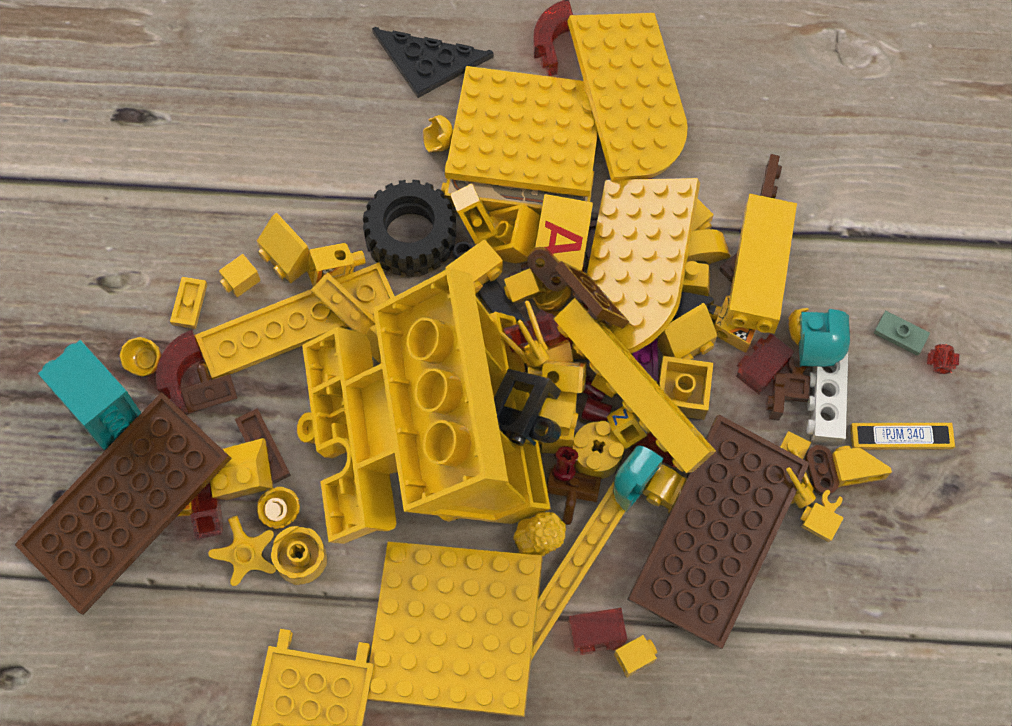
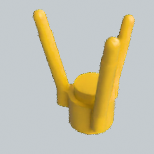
(535, 351)
(804, 493)

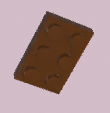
(590, 293)

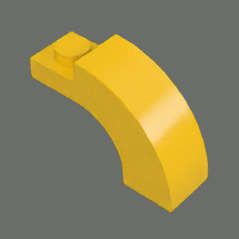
(708, 246)

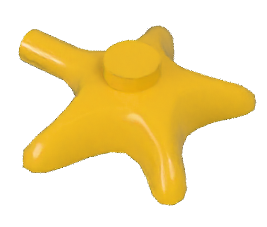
(244, 552)

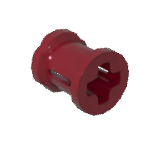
(565, 463)

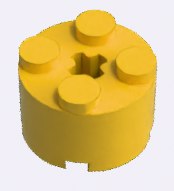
(598, 436)
(306, 542)

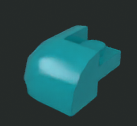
(823, 338)
(634, 475)

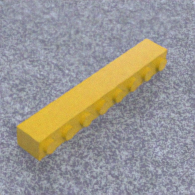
(635, 387)

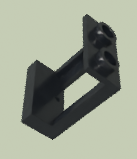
(539, 390)

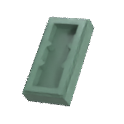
(902, 333)

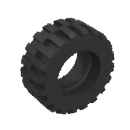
(403, 200)

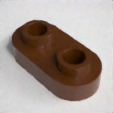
(547, 270)
(822, 471)

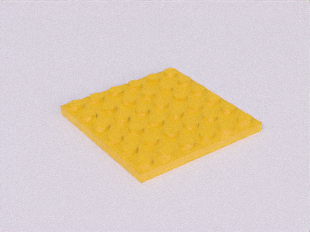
(523, 132)
(455, 628)

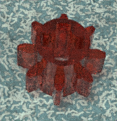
(943, 359)

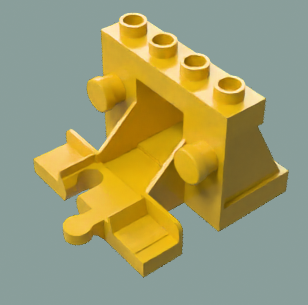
(420, 414)

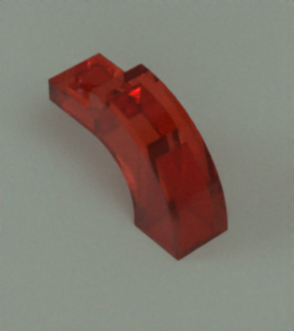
(548, 27)
(173, 364)
(206, 514)

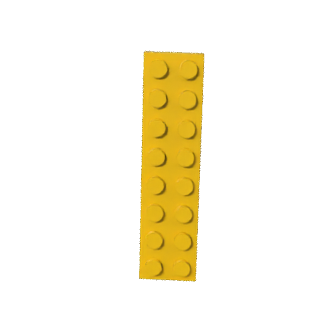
(285, 324)

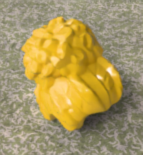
(540, 534)

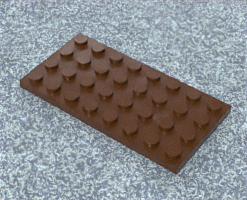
(122, 503)
(718, 533)

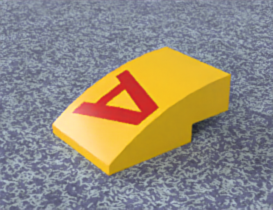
(564, 229)

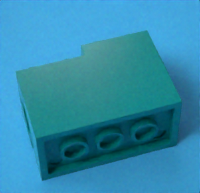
(90, 393)

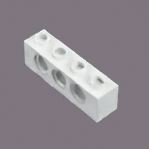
(820, 430)

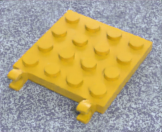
(312, 687)

